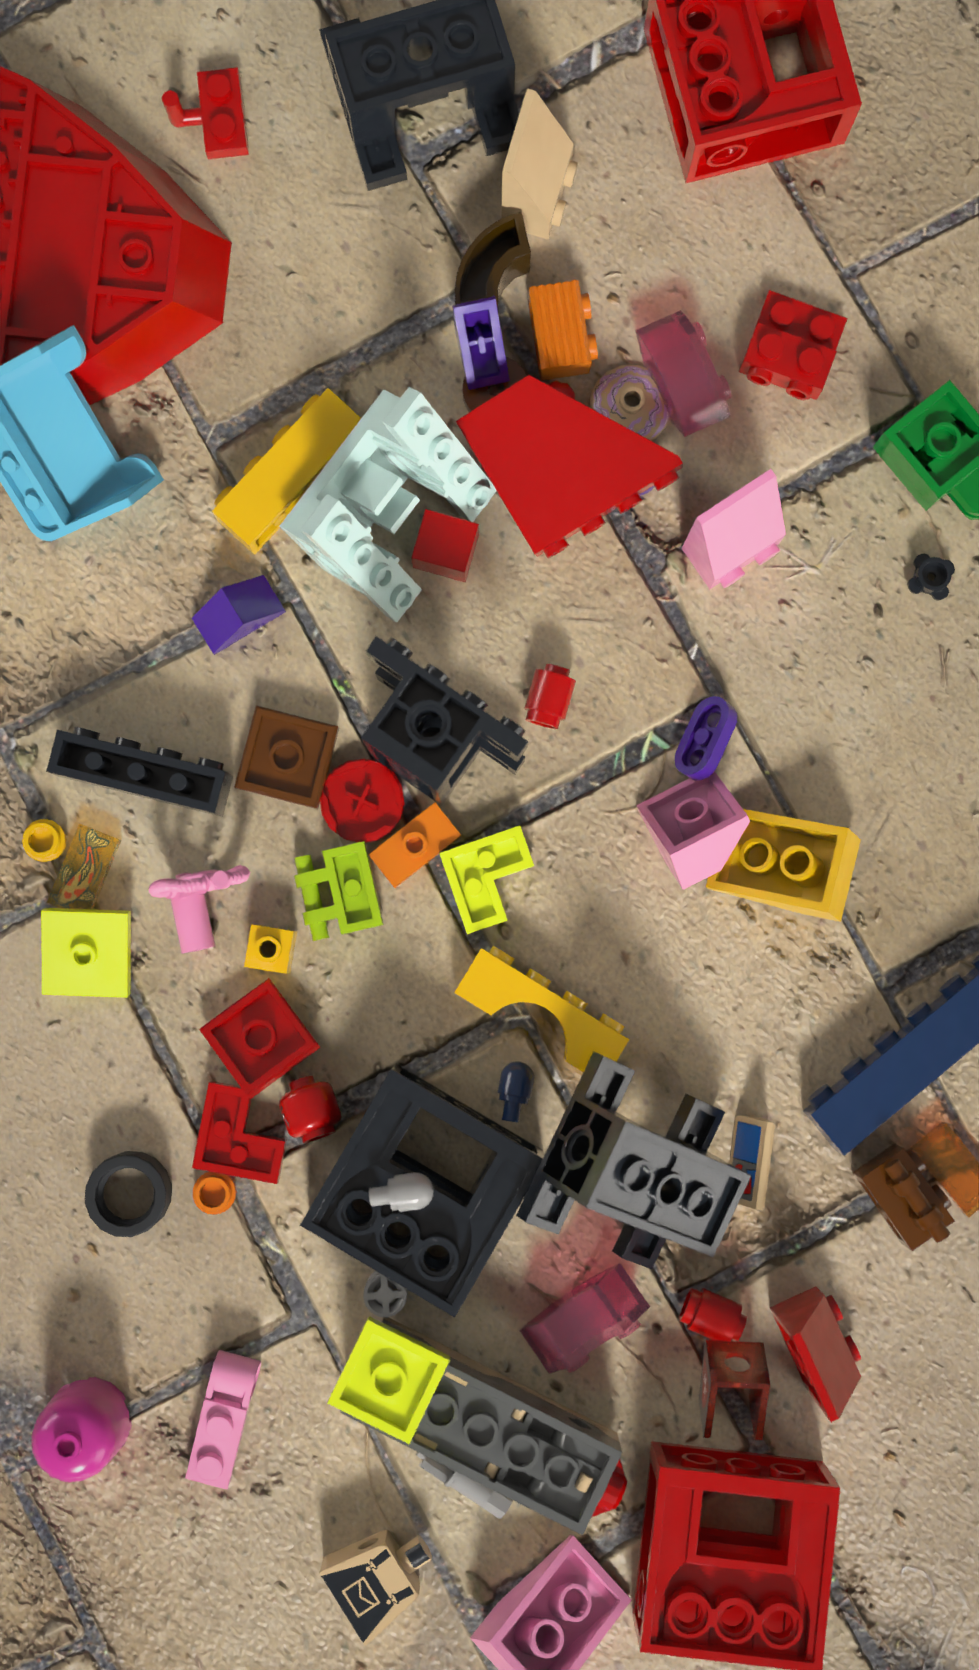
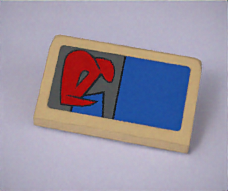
(752, 1154)

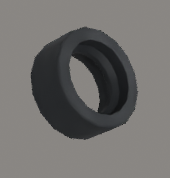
(95, 1194)

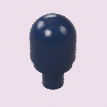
(515, 1089)

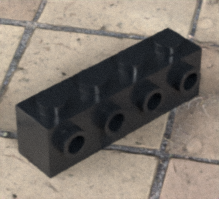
(140, 773)

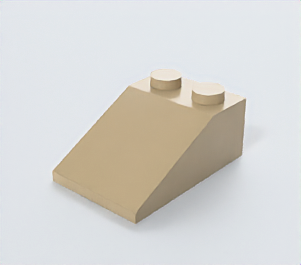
(537, 168)

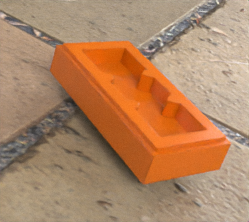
(415, 845)

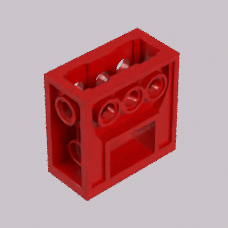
(749, 114)
(732, 1590)

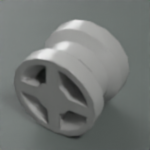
(385, 1301)

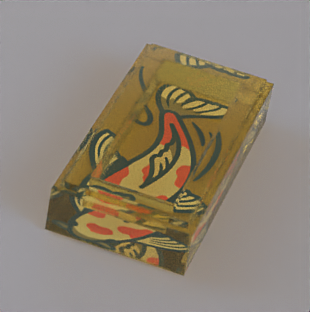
(84, 869)

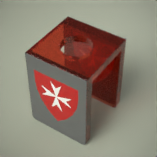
(717, 1374)

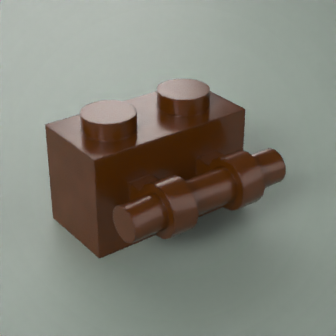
(905, 1197)

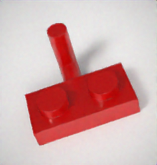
(219, 113)

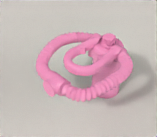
(189, 903)

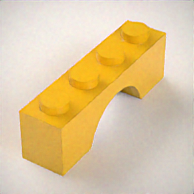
(495, 984)

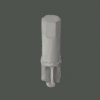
(483, 1496)

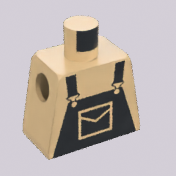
(375, 1580)

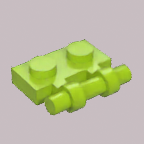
(351, 888)

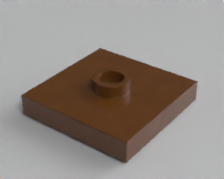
(287, 757)

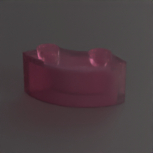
(684, 372)
(585, 1319)

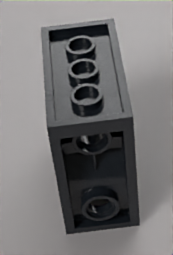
(456, 1219)

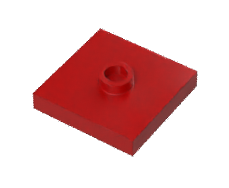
(259, 1038)

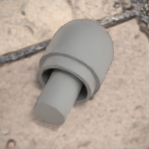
(403, 1192)

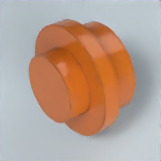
(214, 1193)

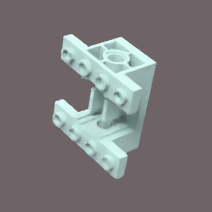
(363, 487)

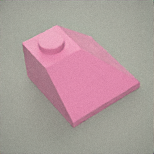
(694, 827)

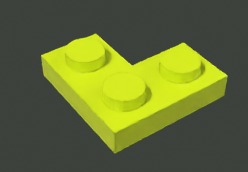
(473, 871)

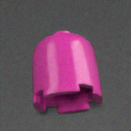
(81, 1430)

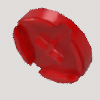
(362, 801)

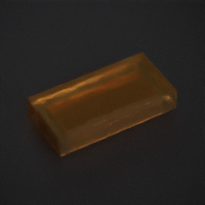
(951, 1166)

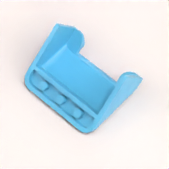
(55, 450)

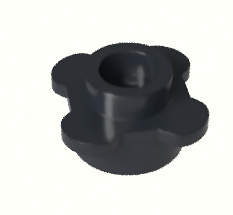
(939, 568)

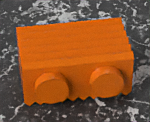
(560, 330)

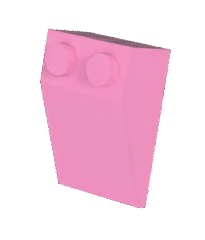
(737, 532)
(553, 1614)

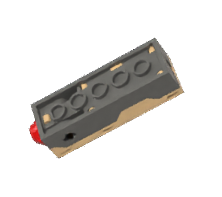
(518, 1441)

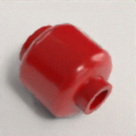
(310, 1109)

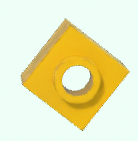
(285, 945)

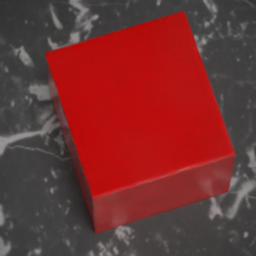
(445, 545)

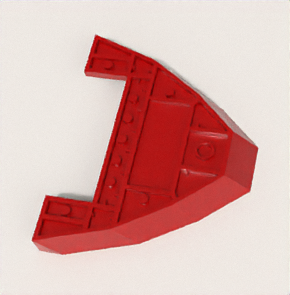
(98, 244)

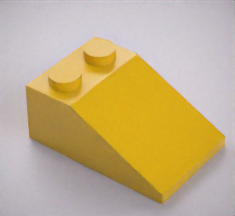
(791, 865)

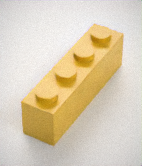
(282, 476)

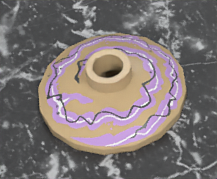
(608, 397)

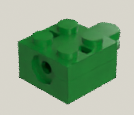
(937, 450)

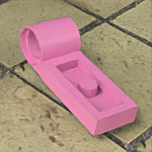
(222, 1419)

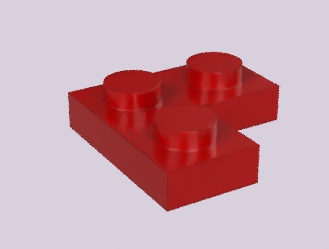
(227, 1147)

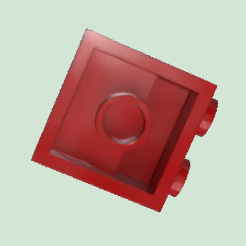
(792, 346)

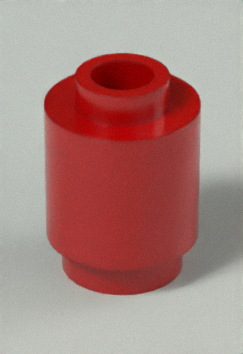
(549, 696)
(712, 1315)

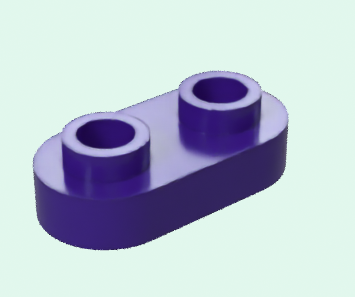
(704, 739)

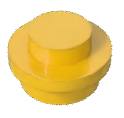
(44, 840)

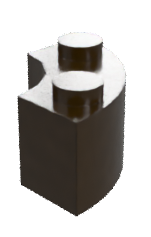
(493, 260)

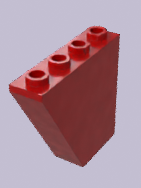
(561, 462)

